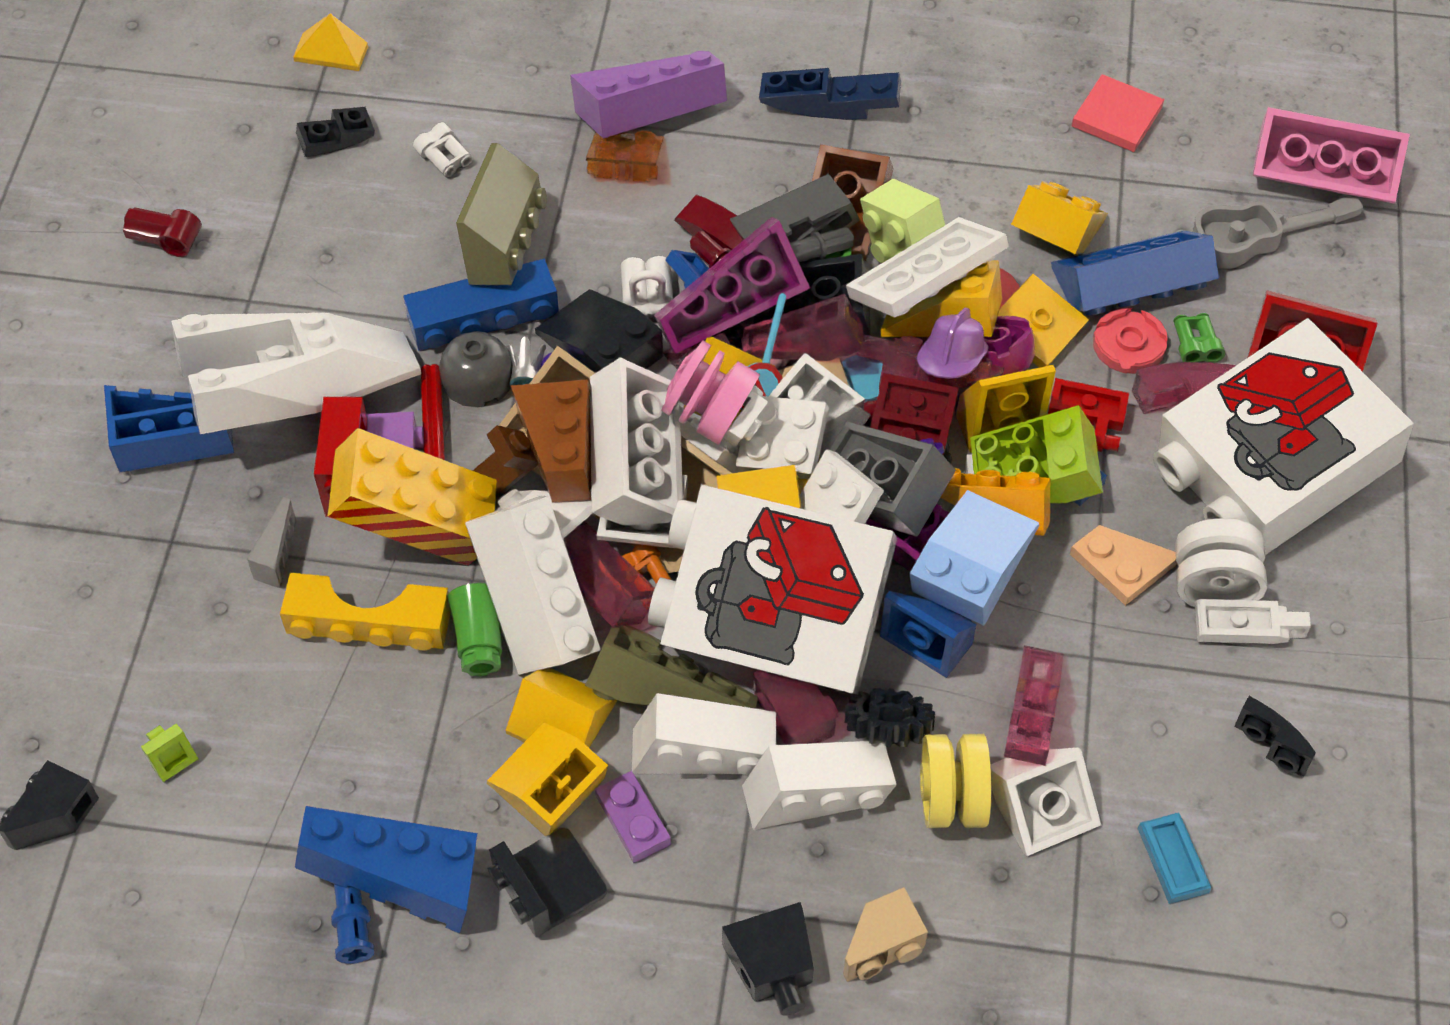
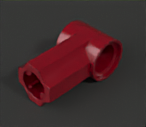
(171, 232)

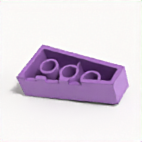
(648, 91)

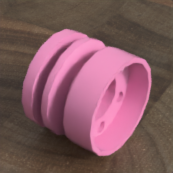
(709, 392)

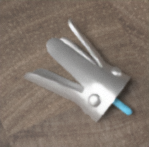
(521, 365)

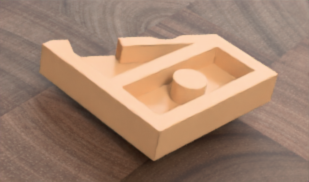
(1122, 561)

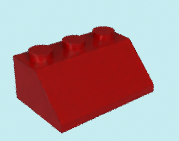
(1346, 329)

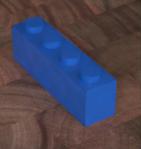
(460, 308)

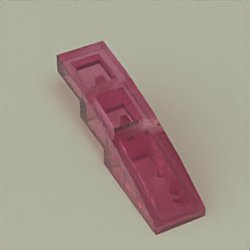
(1034, 705)

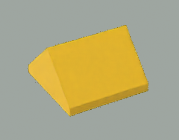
(559, 702)

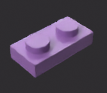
(632, 816)

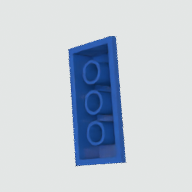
(1137, 271)

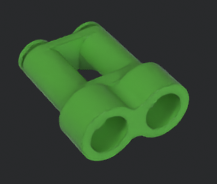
(1202, 348)

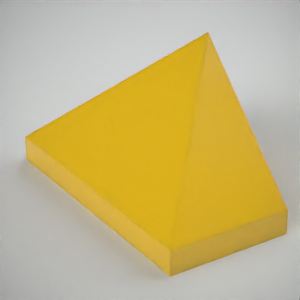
(331, 45)

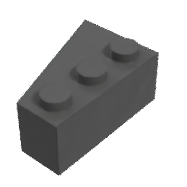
(808, 209)

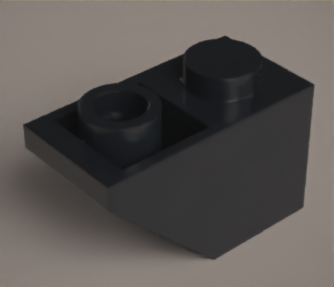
(49, 807)

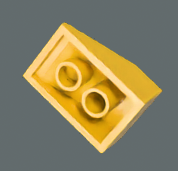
(977, 291)
(1004, 401)

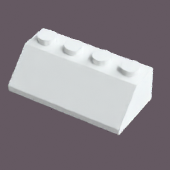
(633, 446)
(532, 585)

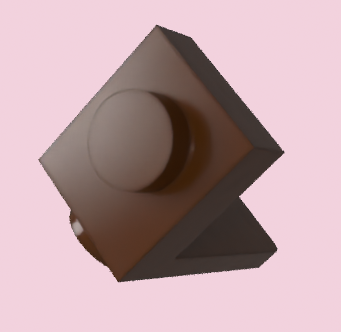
(511, 458)

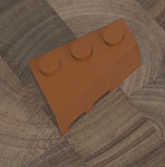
(559, 434)

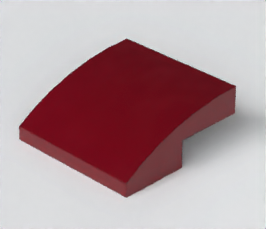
(914, 408)

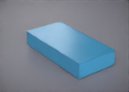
(1174, 858)

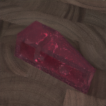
(820, 330)
(607, 578)

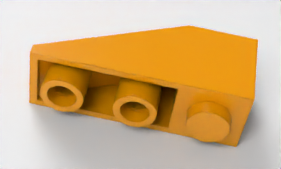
(1022, 493)

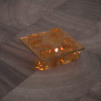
(637, 149)

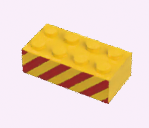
(408, 495)

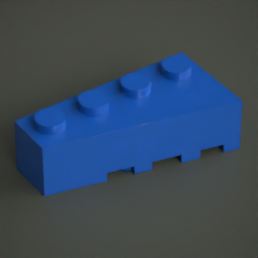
(391, 861)

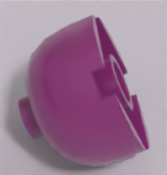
(1011, 344)

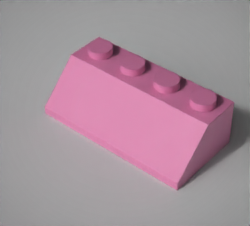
(1330, 155)

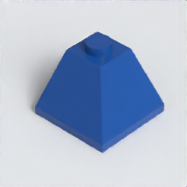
(926, 631)

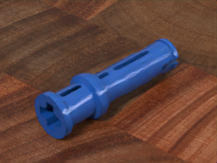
(351, 923)

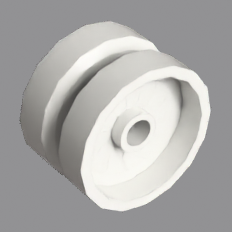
(1220, 561)

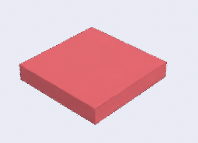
(1117, 113)

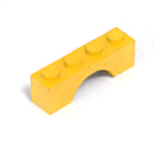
(412, 619)

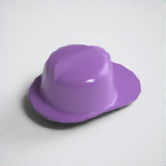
(953, 346)

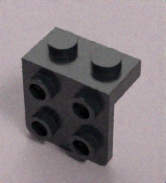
(546, 880)

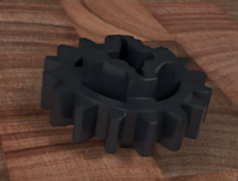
(889, 717)

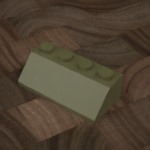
(499, 218)

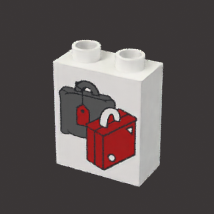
(1282, 436)
(774, 587)

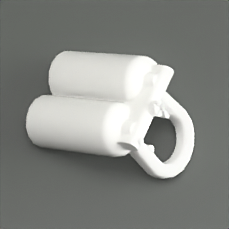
(646, 284)

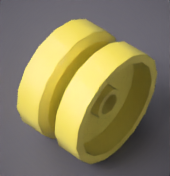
(952, 780)

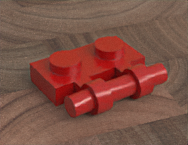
(1101, 405)

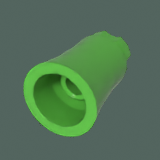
(476, 629)

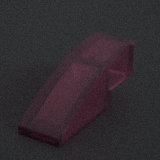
(1172, 383)

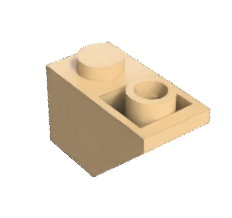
(885, 933)

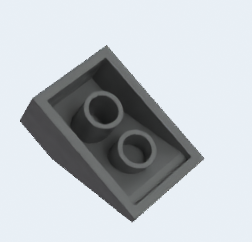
(906, 470)

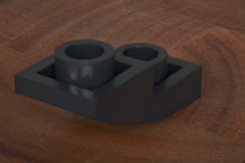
(344, 130)
(1288, 746)

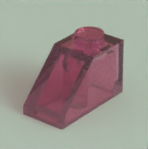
(800, 708)

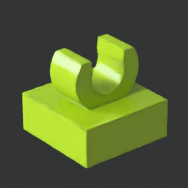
(168, 751)

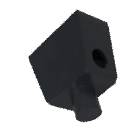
(772, 956)

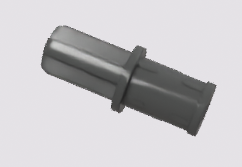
(822, 244)

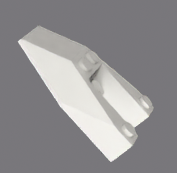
(283, 364)

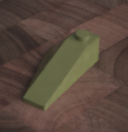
(636, 669)

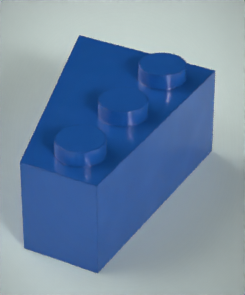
(157, 430)

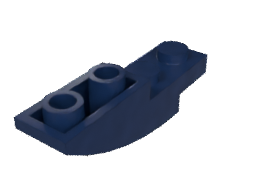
(822, 96)

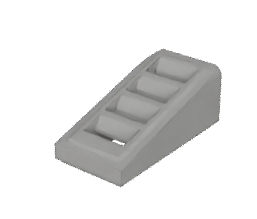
(272, 548)

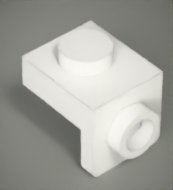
(746, 422)

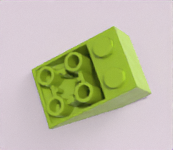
(1053, 446)

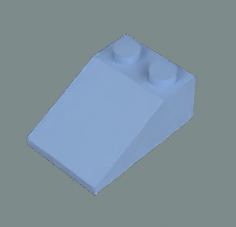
(972, 556)

